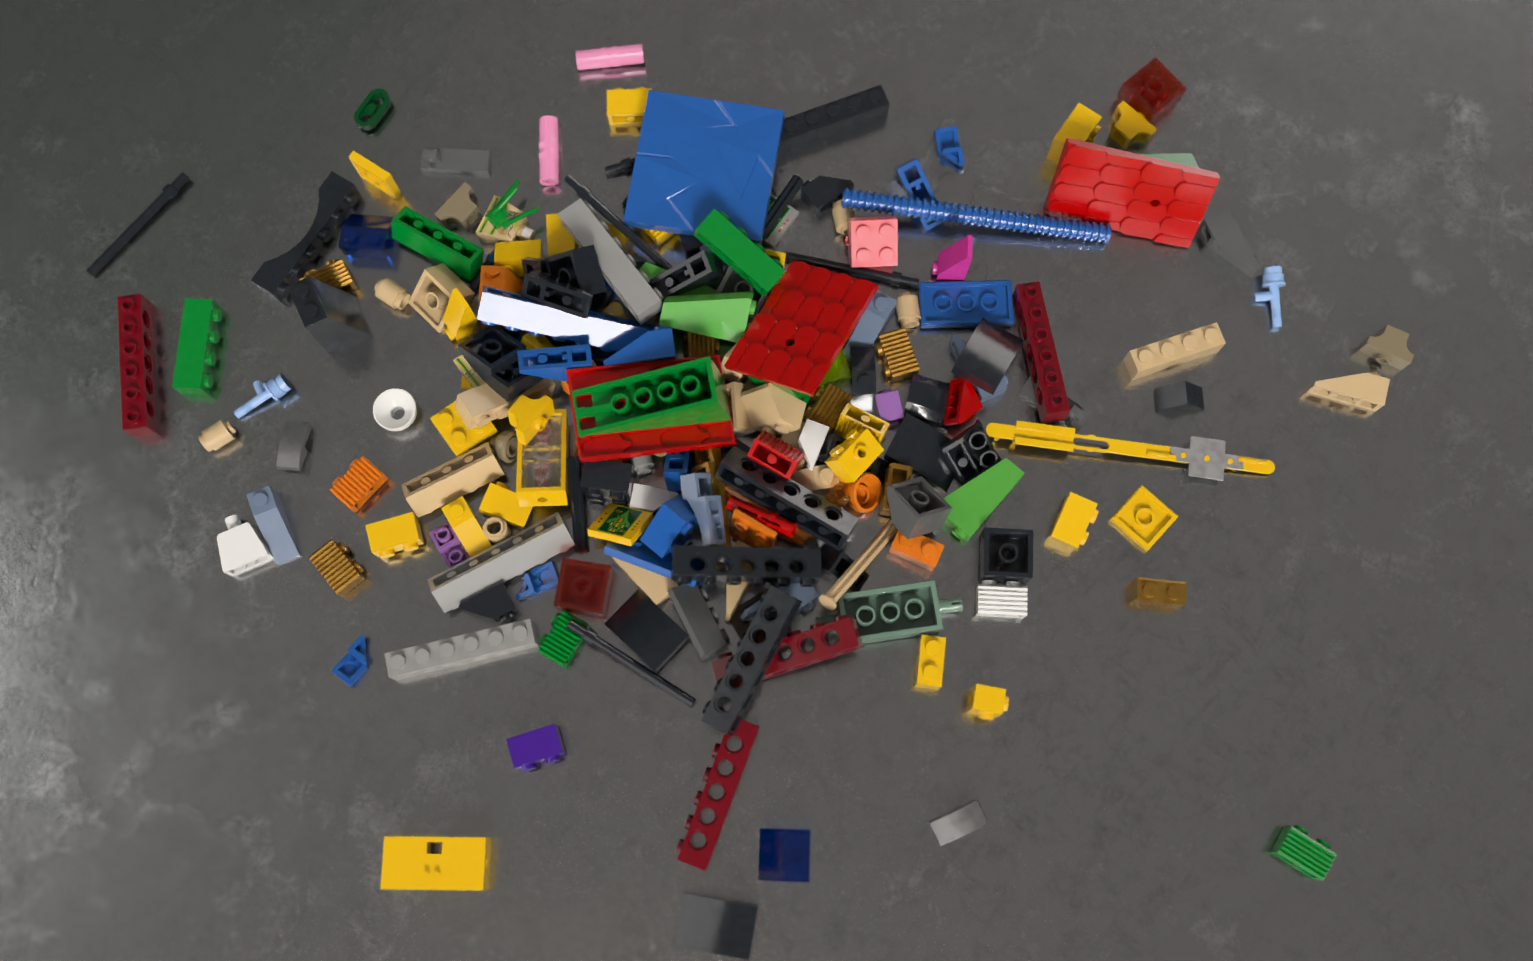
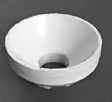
(390, 400)

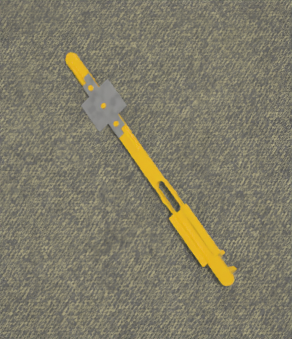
(1204, 457)

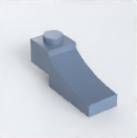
(707, 508)

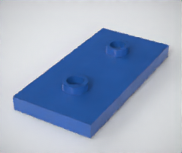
(965, 303)
(644, 557)

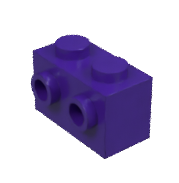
(536, 747)

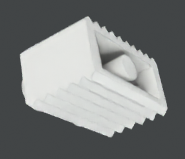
(1001, 600)

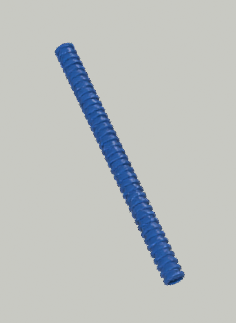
(977, 216)

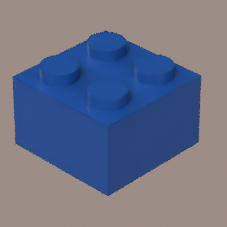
(670, 526)

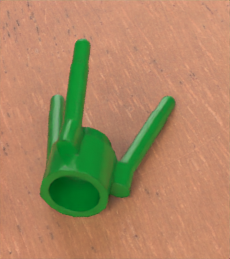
(498, 215)

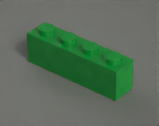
(437, 243)
(739, 252)
(197, 346)

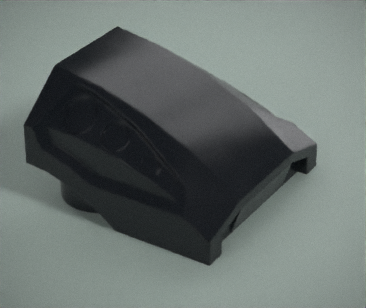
(928, 401)
(970, 453)

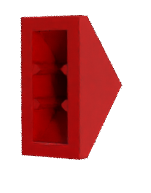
(961, 402)

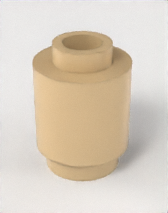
(841, 216)
(392, 293)
(908, 310)
(217, 435)
(492, 525)

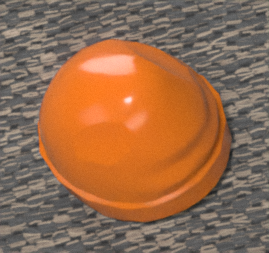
(864, 492)

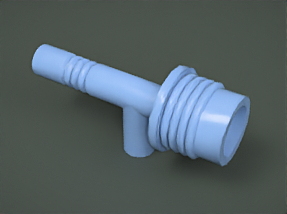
(1272, 280)
(274, 388)

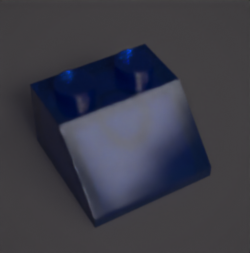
(367, 237)
(784, 855)

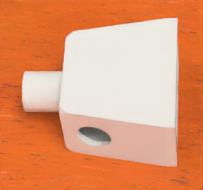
(241, 546)

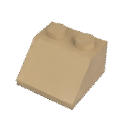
(434, 292)
(773, 409)
(739, 415)

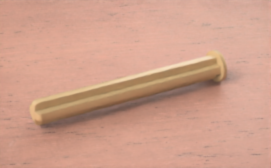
(858, 566)

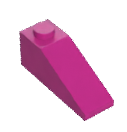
(953, 261)

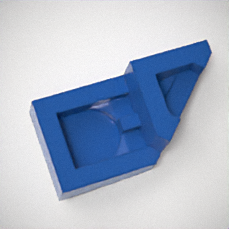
(948, 145)
(539, 580)
(353, 664)

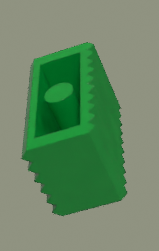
(561, 642)
(1303, 852)

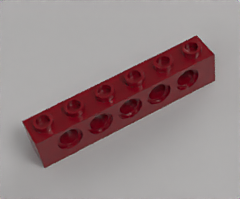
(1040, 352)
(137, 365)
(848, 641)
(685, 849)

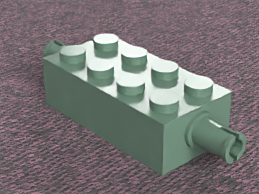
(895, 611)

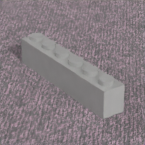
(615, 266)
(501, 562)
(461, 649)

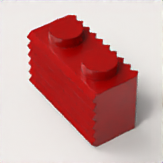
(775, 455)

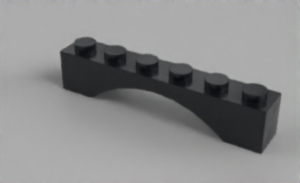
(335, 199)

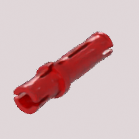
(766, 518)

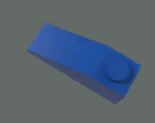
(916, 185)
(651, 346)
(554, 361)
(675, 466)

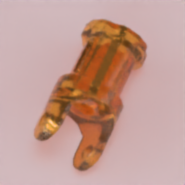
(837, 495)

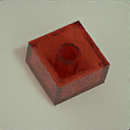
(1152, 90)
(583, 587)

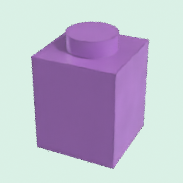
(888, 406)

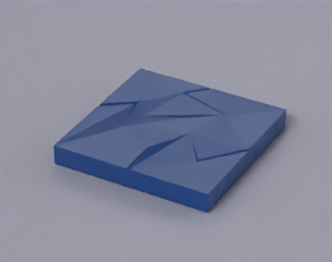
(703, 158)

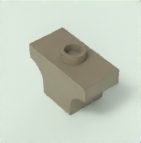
(459, 209)
(1388, 347)

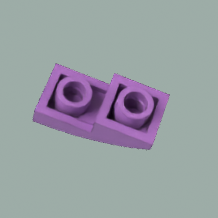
(449, 545)

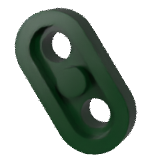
(371, 110)

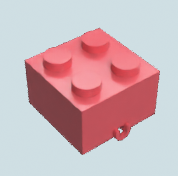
(872, 241)

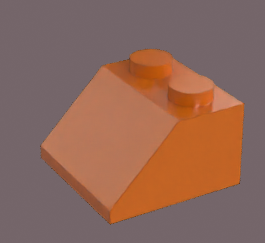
(499, 278)

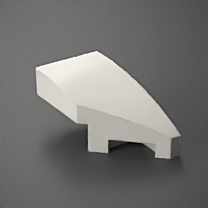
(811, 441)
(649, 497)

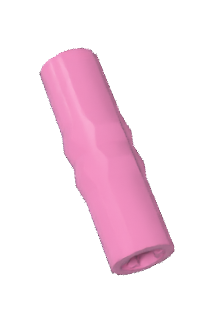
(610, 57)
(548, 151)

